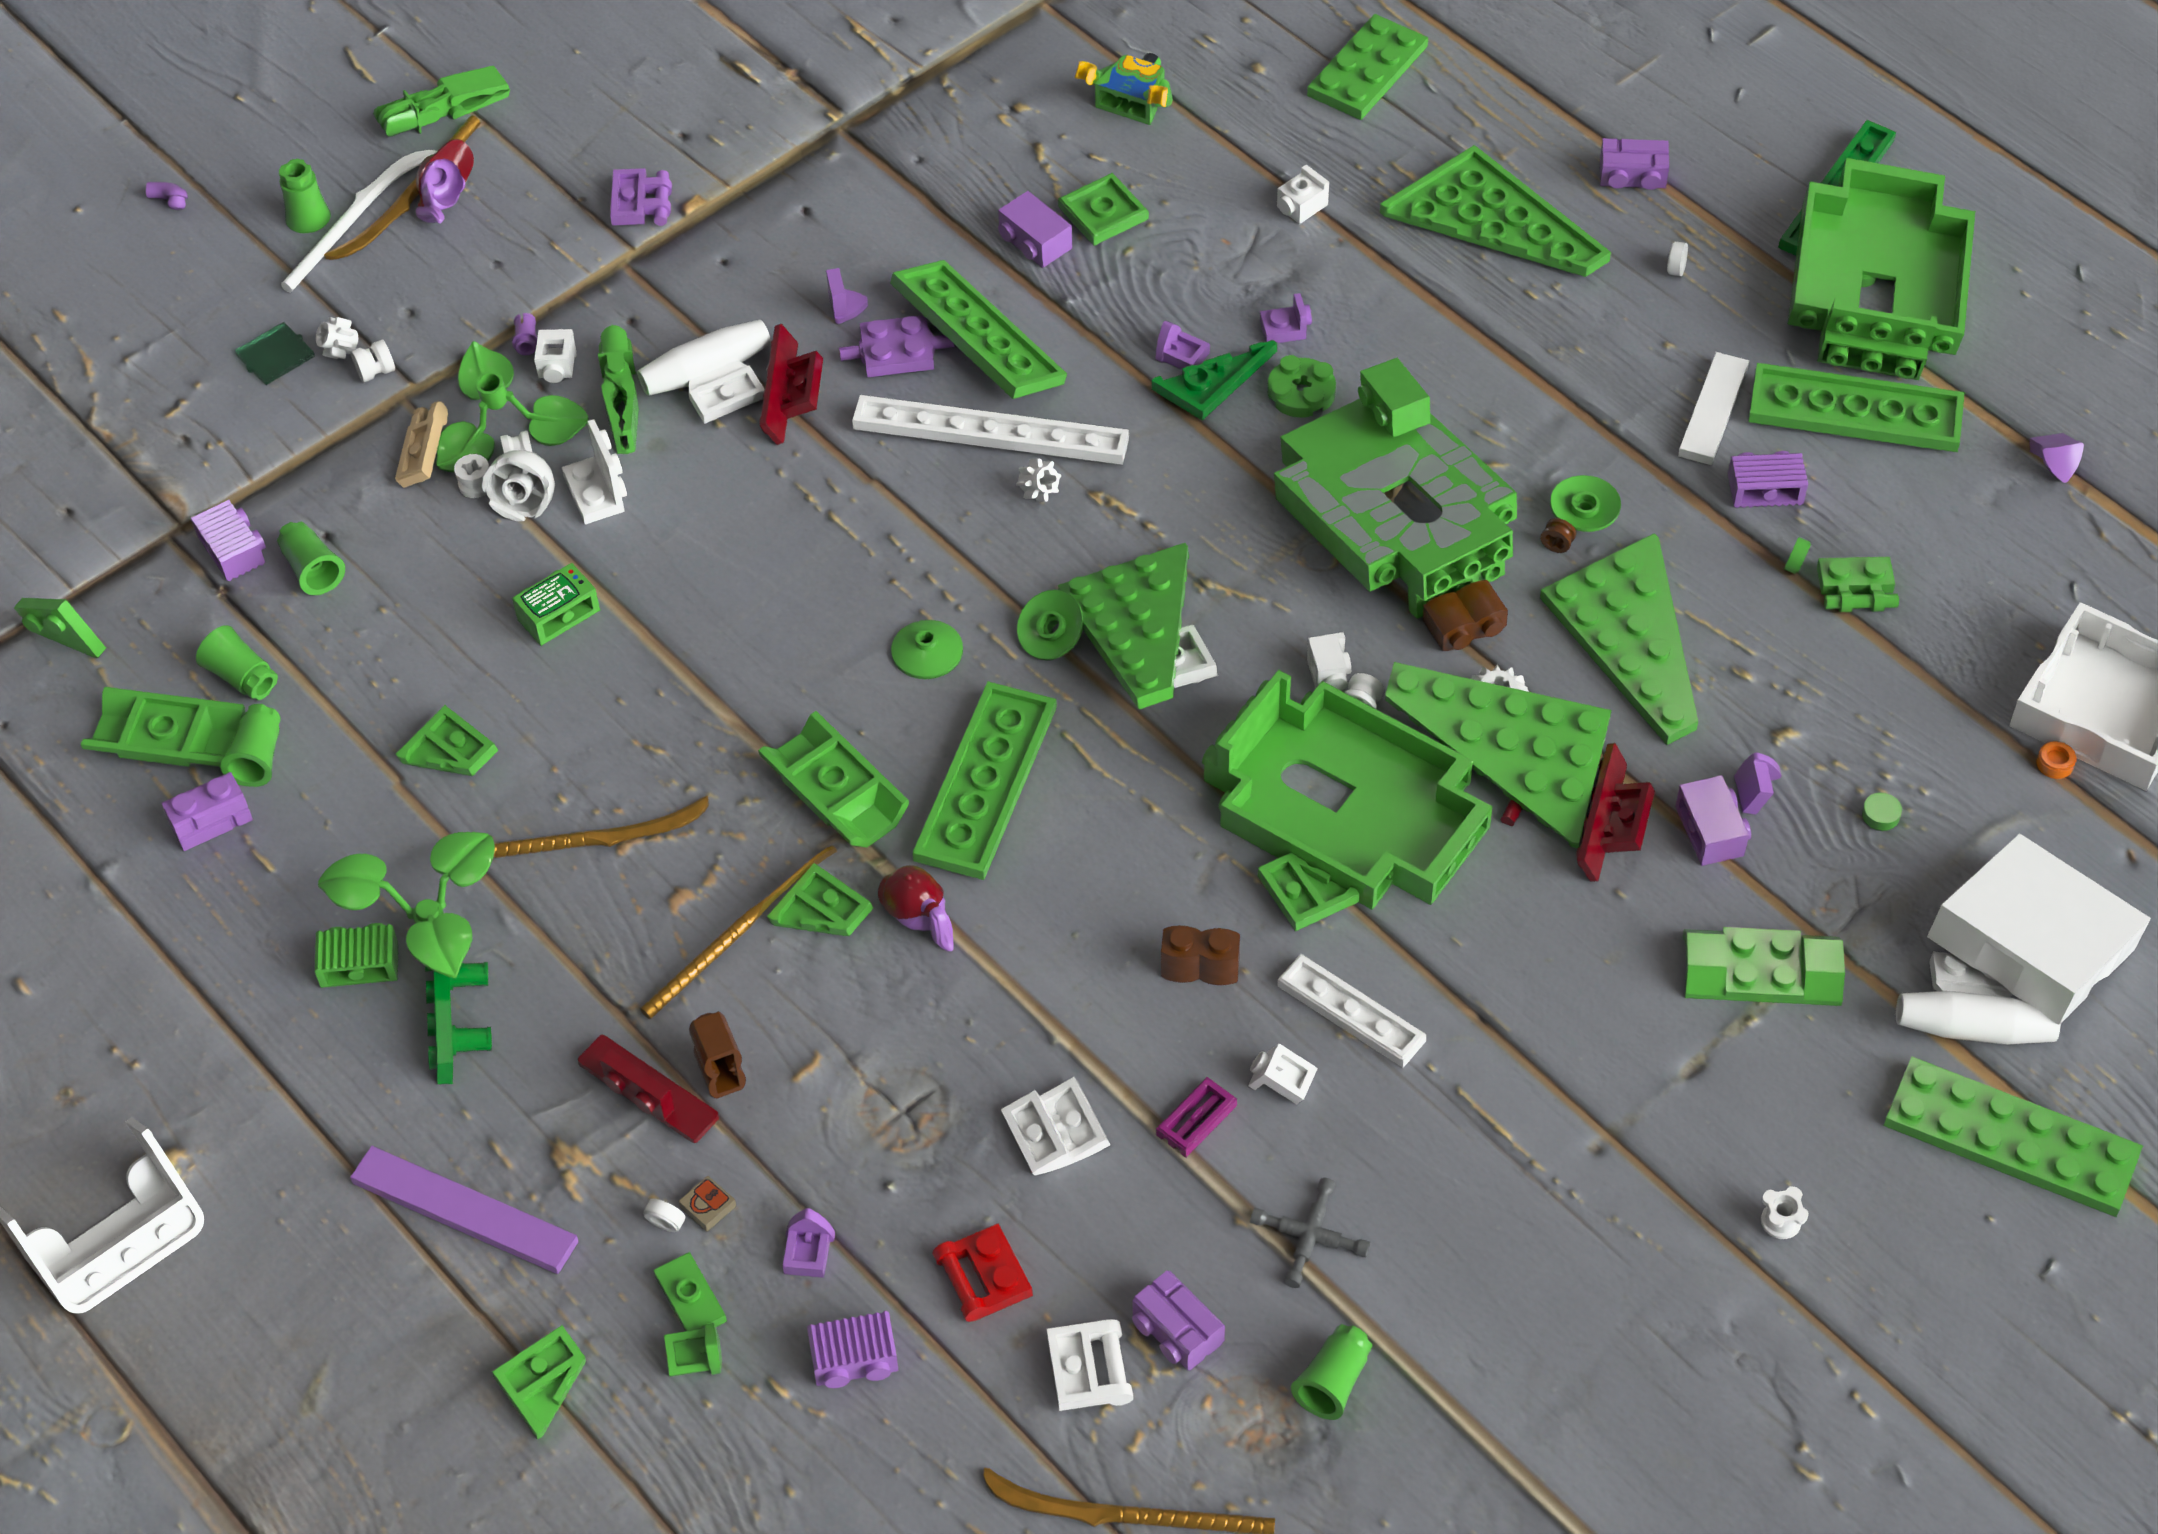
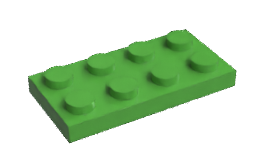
(1367, 66)

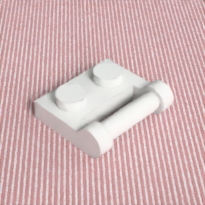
(1075, 1367)

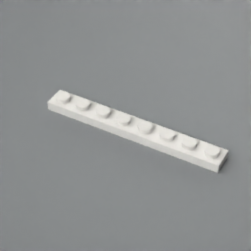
(991, 429)

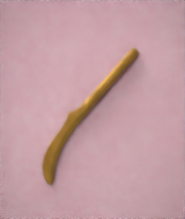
(398, 208)
(604, 837)
(723, 942)
(1097, 1514)

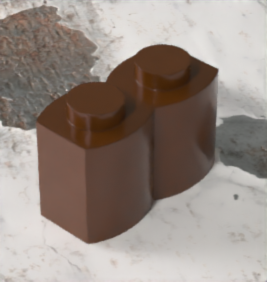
(1465, 615)
(1201, 955)
(717, 1054)

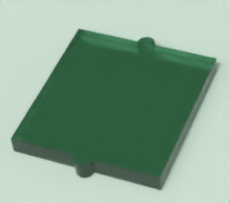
(274, 353)

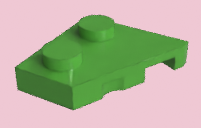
(60, 623)
(448, 745)
(1304, 891)
(821, 905)
(541, 1378)

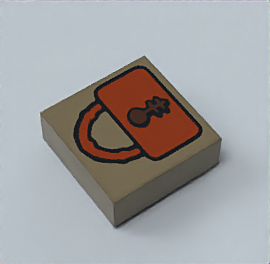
(707, 1203)

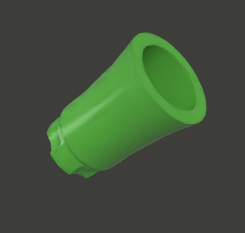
(302, 198)
(311, 560)
(236, 663)
(253, 747)
(1332, 1373)

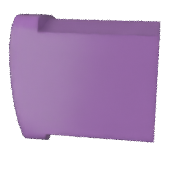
(844, 302)
(1179, 347)
(2059, 453)
(1754, 781)
(807, 1244)

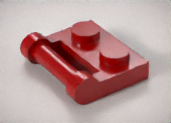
(995, 1267)

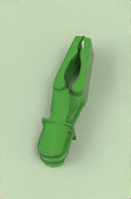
(454, 96)
(617, 370)

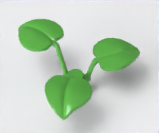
(486, 377)
(437, 937)

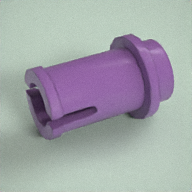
(525, 337)

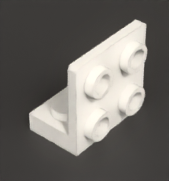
(595, 479)

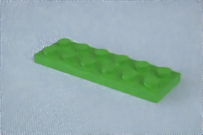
(978, 329)
(1857, 407)
(985, 780)
(2014, 1136)

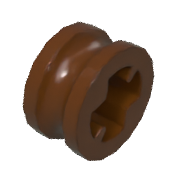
(1558, 535)

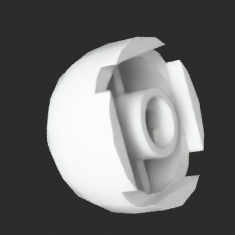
(519, 485)

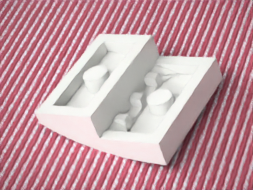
(1055, 1127)

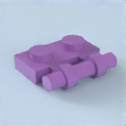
(630, 201)

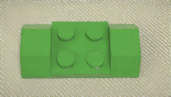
(164, 727)
(837, 783)
(1764, 966)

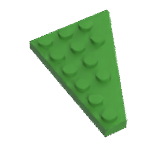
(1492, 208)
(1136, 620)
(1630, 629)
(1524, 742)

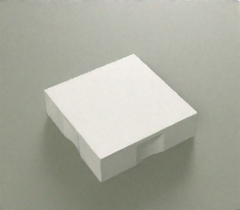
(2098, 696)
(2038, 928)

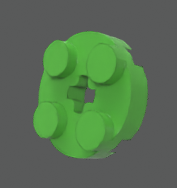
(1304, 371)

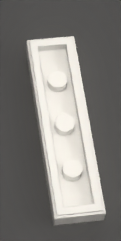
(1713, 408)
(1352, 1010)

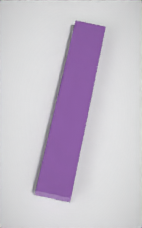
(464, 1209)

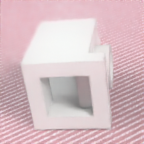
(1303, 195)
(555, 363)
(1328, 660)

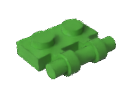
(1857, 583)

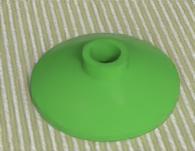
(1586, 503)
(1041, 616)
(927, 659)

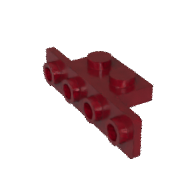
(790, 384)
(1616, 814)
(648, 1088)

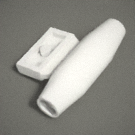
(711, 370)
(1972, 1007)

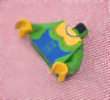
(1129, 86)

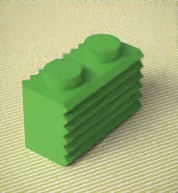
(356, 955)

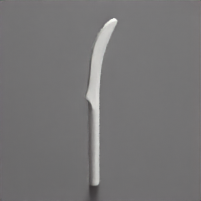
(362, 201)

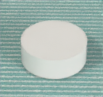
(1677, 258)
(664, 1215)

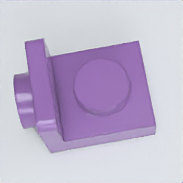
(1286, 323)

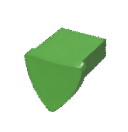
(694, 1351)

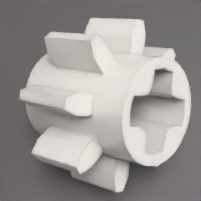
(336, 337)
(1038, 480)

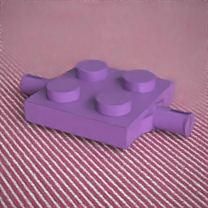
(896, 346)

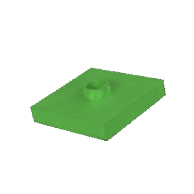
(1103, 209)

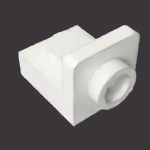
(1283, 1073)

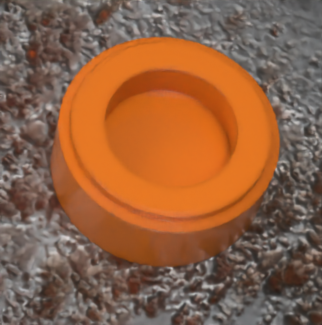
(2056, 760)

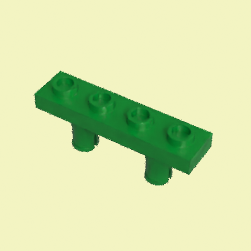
(448, 1037)

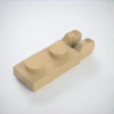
(421, 444)

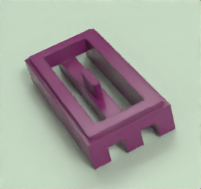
(1176, 1139)

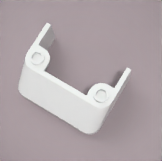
(123, 1243)

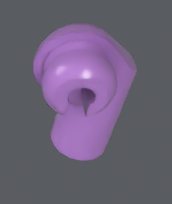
(169, 191)

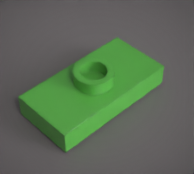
(689, 1293)

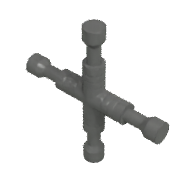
(1310, 1232)

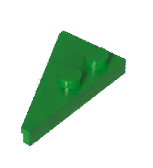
(1207, 385)

